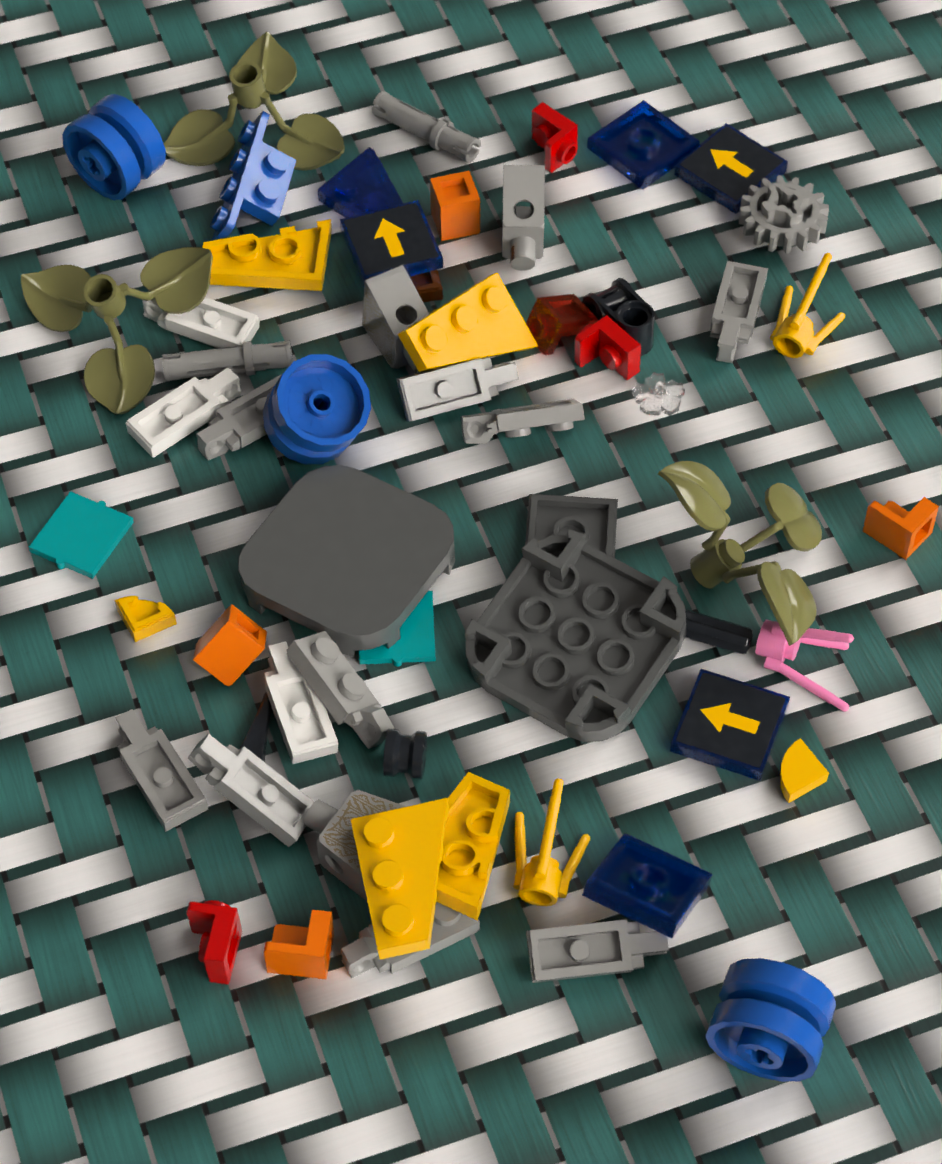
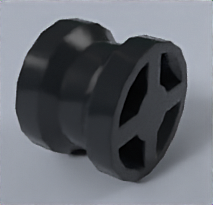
(405, 753)

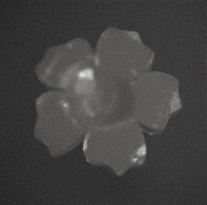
(658, 396)

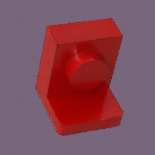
(554, 134)
(612, 344)
(219, 939)

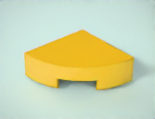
(144, 616)
(800, 771)

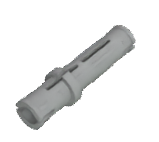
(437, 132)
(239, 359)

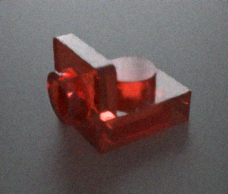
(557, 317)

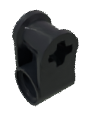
(626, 310)

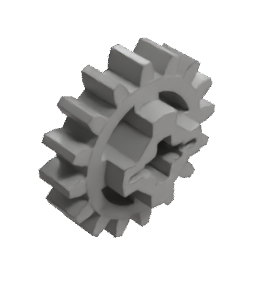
(783, 214)

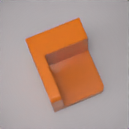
(455, 205)
(899, 528)
(230, 645)
(302, 949)

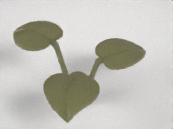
(262, 70)
(119, 375)
(722, 559)

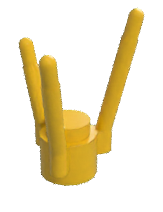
(795, 333)
(541, 879)

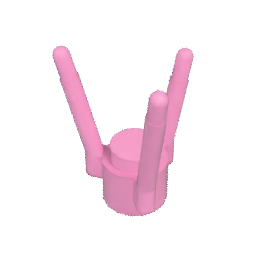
(774, 646)

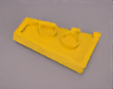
(277, 261)
(468, 327)
(471, 843)
(400, 873)

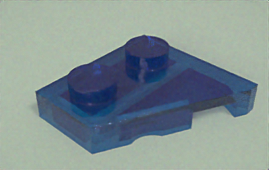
(359, 187)

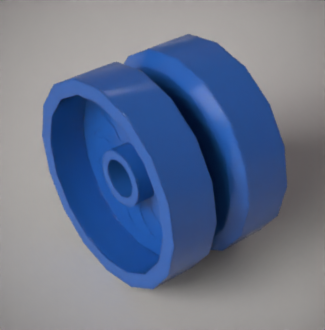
(114, 147)
(316, 409)
(771, 1019)

